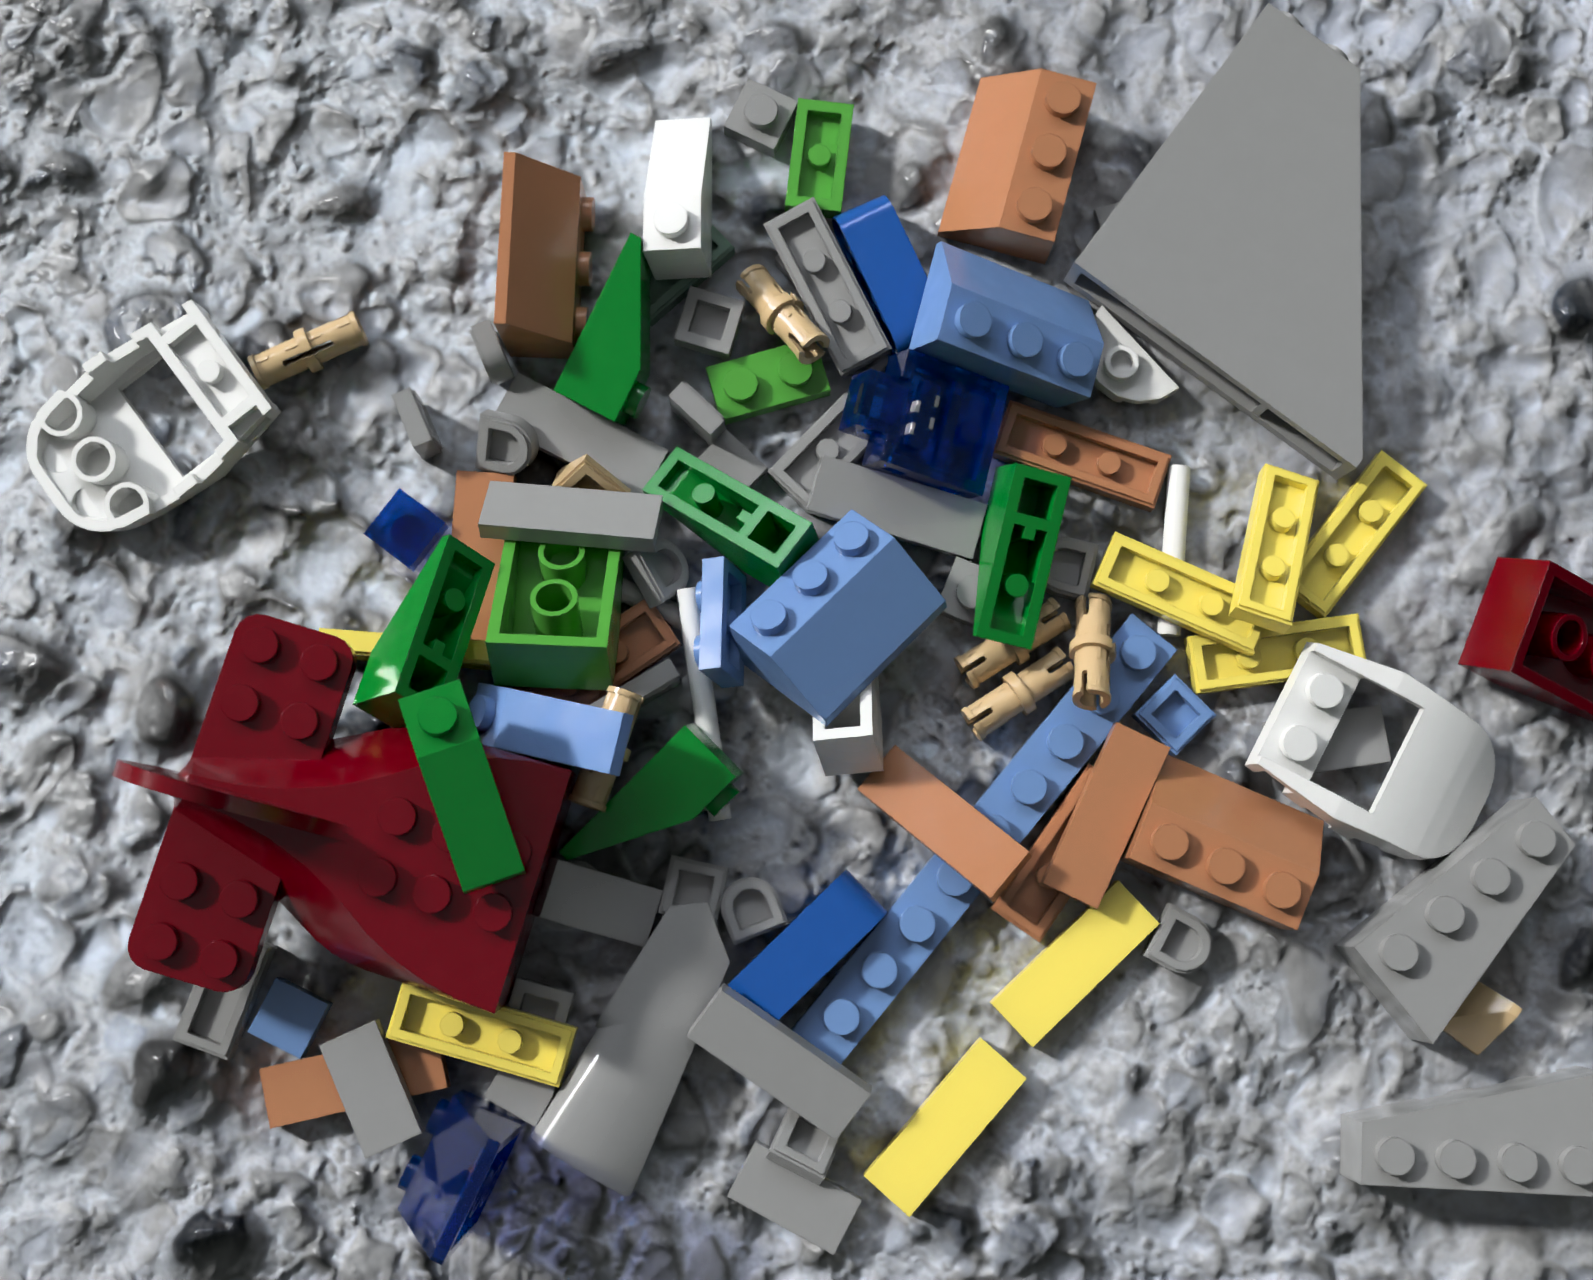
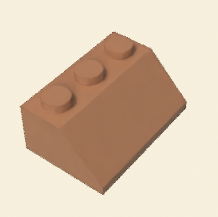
(1017, 162)
(542, 258)
(1228, 844)

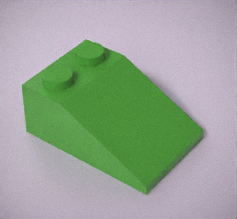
(555, 616)

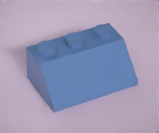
(1008, 328)
(837, 617)

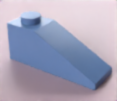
(551, 728)

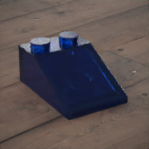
(458, 1171)

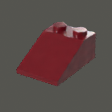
(1535, 634)

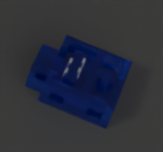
(927, 422)

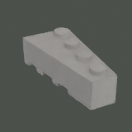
(1453, 919)
(1489, 1138)

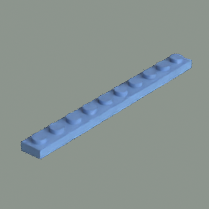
(940, 894)

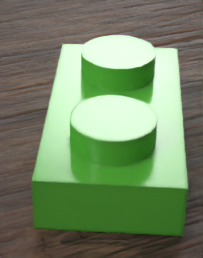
(819, 155)
(765, 383)

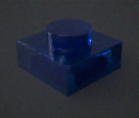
(406, 529)

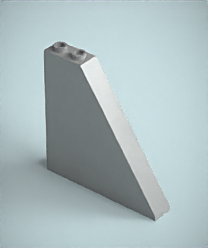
(1249, 242)

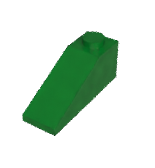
(613, 349)
(732, 517)
(1017, 552)
(427, 632)
(461, 786)
(669, 790)

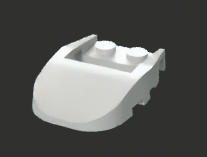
(101, 455)
(1432, 784)

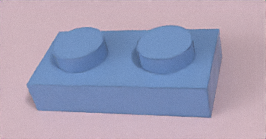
(720, 601)

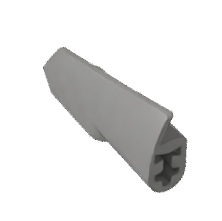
(633, 1064)

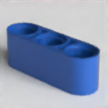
(883, 266)
(809, 946)

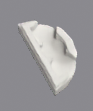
(1126, 368)

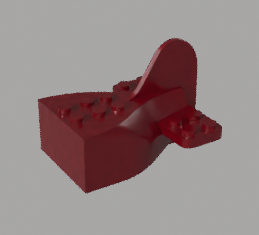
(331, 834)

